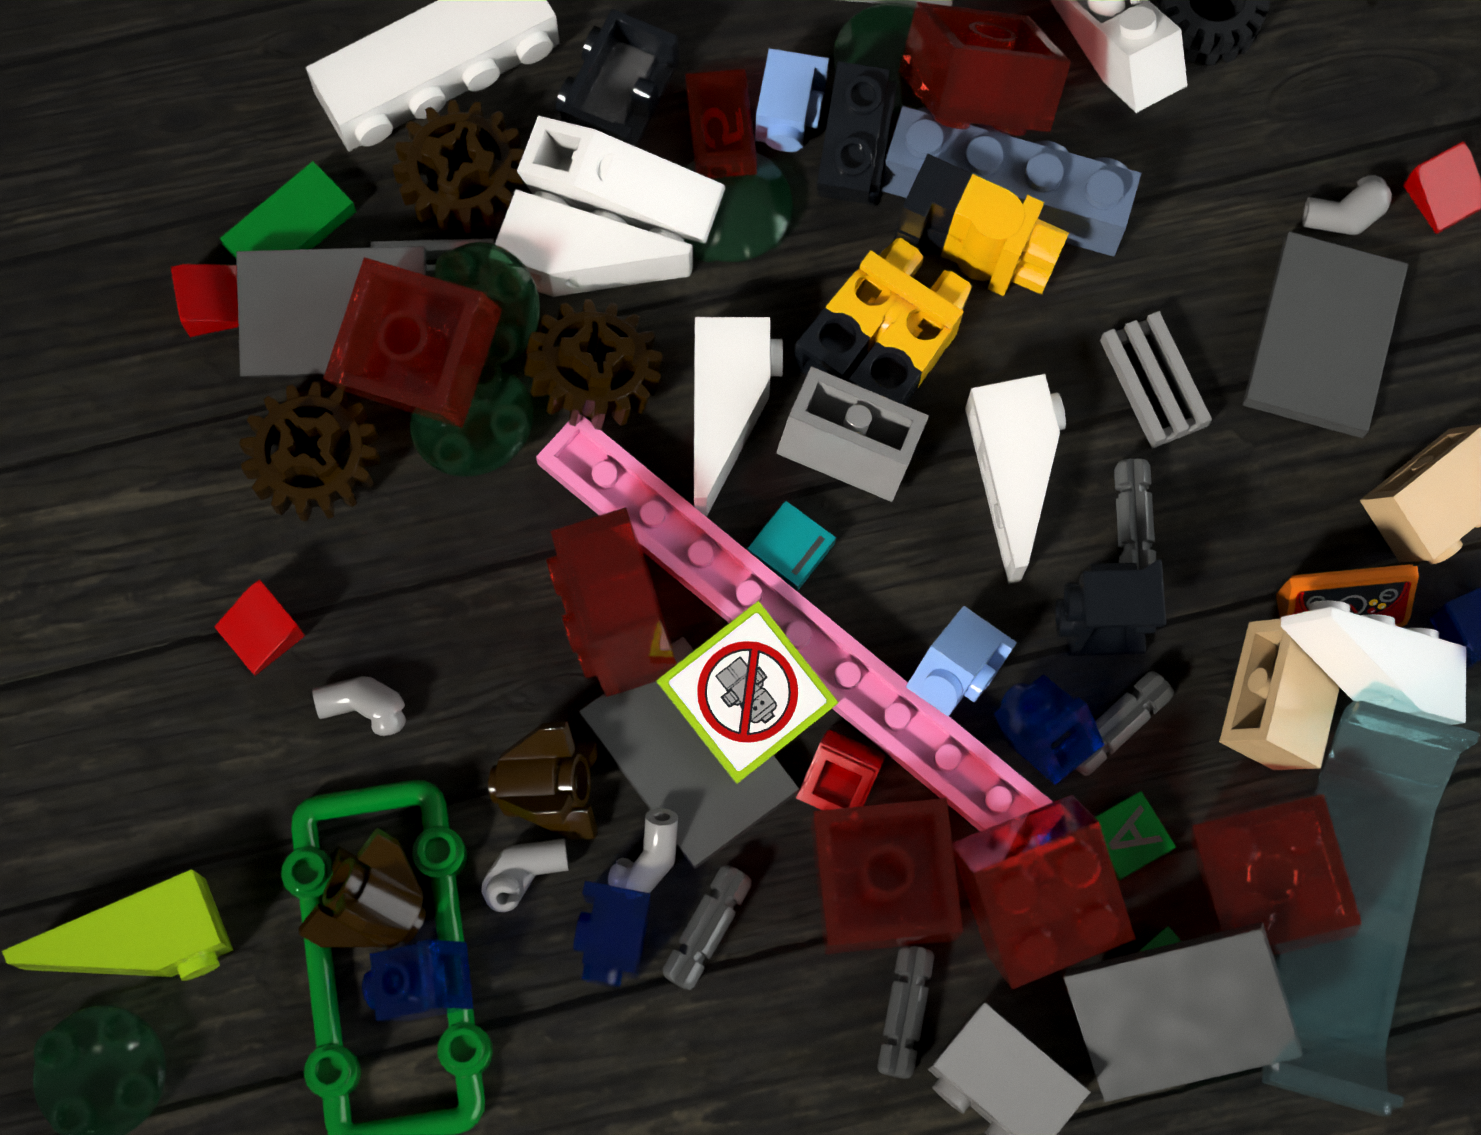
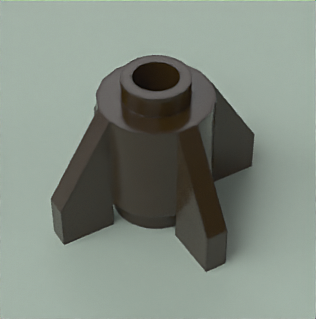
(548, 781)
(370, 897)

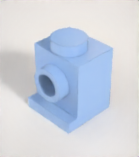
(790, 98)
(960, 662)

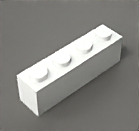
(427, 62)

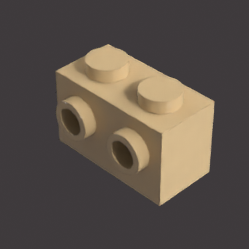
(1431, 498)
(1279, 702)

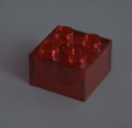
(983, 68)
(413, 342)
(610, 603)
(1278, 870)
(886, 876)
(1043, 891)

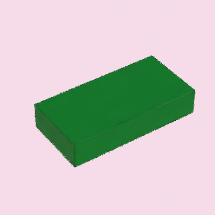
(293, 216)

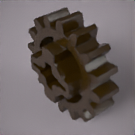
(445, 147)
(587, 362)
(292, 468)

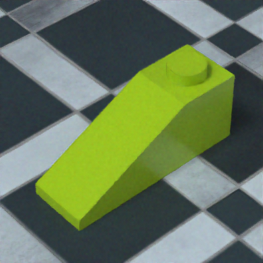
(150, 933)

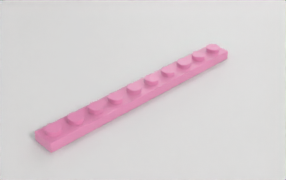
(733, 580)

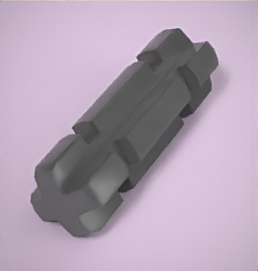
(1135, 512)
(1128, 717)
(707, 927)
(906, 1012)

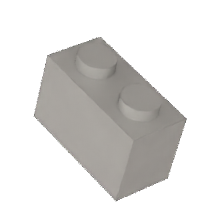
(851, 434)
(1005, 1078)

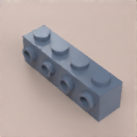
(1079, 193)

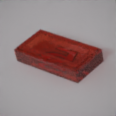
(721, 123)

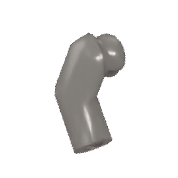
(366, 697)
(657, 854)
(516, 869)

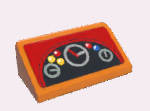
(1367, 591)

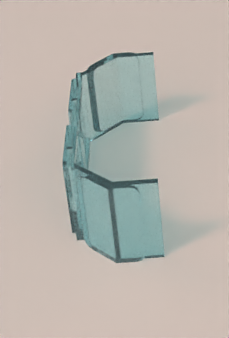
(1382, 800)

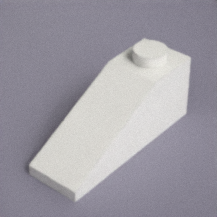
(729, 394)
(1015, 444)

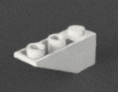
(1129, 46)
(611, 175)
(587, 251)
(1384, 662)

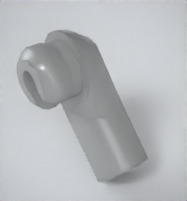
(1354, 212)

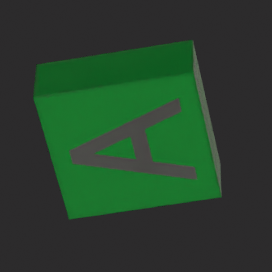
(1133, 835)

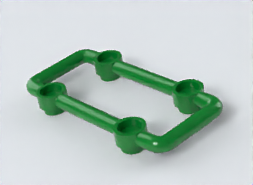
(464, 1047)

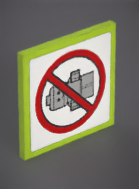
(747, 692)

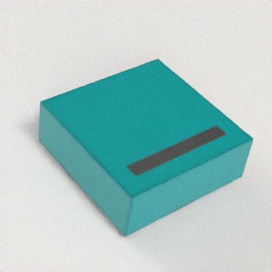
(792, 545)

